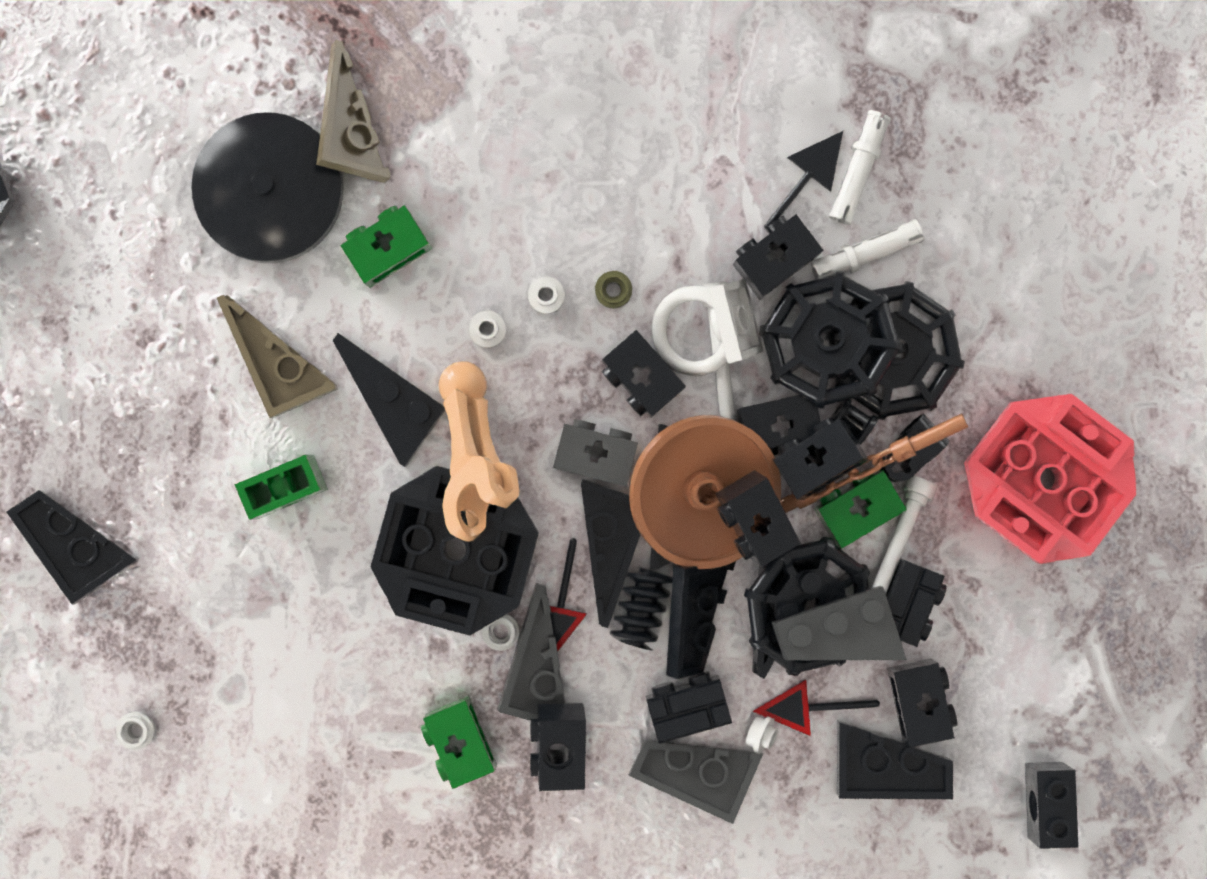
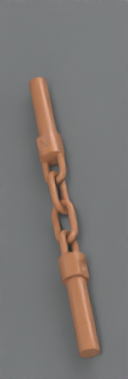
(900, 449)

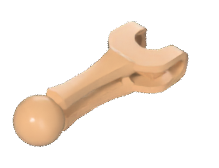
(475, 468)

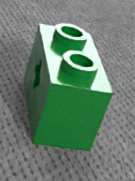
(373, 262)
(281, 487)
(880, 507)
(476, 755)

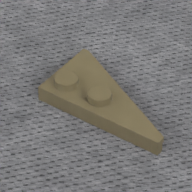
(346, 129)
(278, 371)

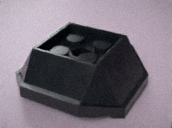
(443, 591)

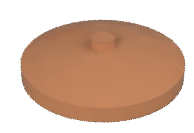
(677, 486)

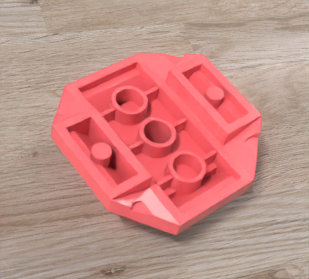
(1090, 471)

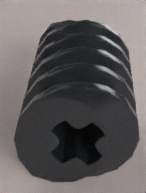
(642, 608)

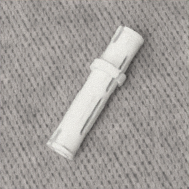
(865, 151)
(856, 255)

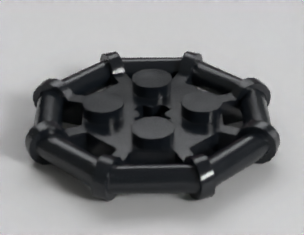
(918, 353)
(837, 359)
(796, 587)

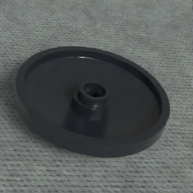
(262, 188)

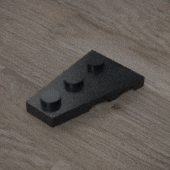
(68, 547)

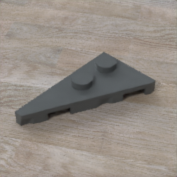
(535, 665)

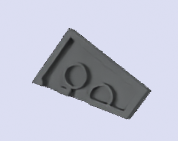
(842, 630)
(698, 775)

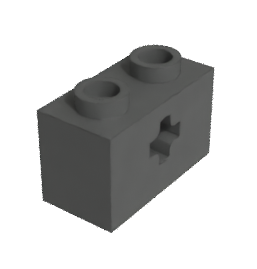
(573, 459)

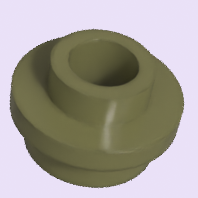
(613, 277)

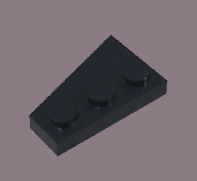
(691, 617)
(888, 769)

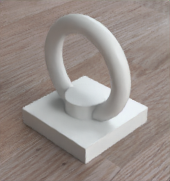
(730, 320)

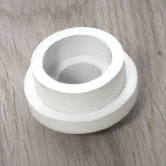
(549, 306)
(497, 335)
(505, 643)
(762, 734)
(125, 735)

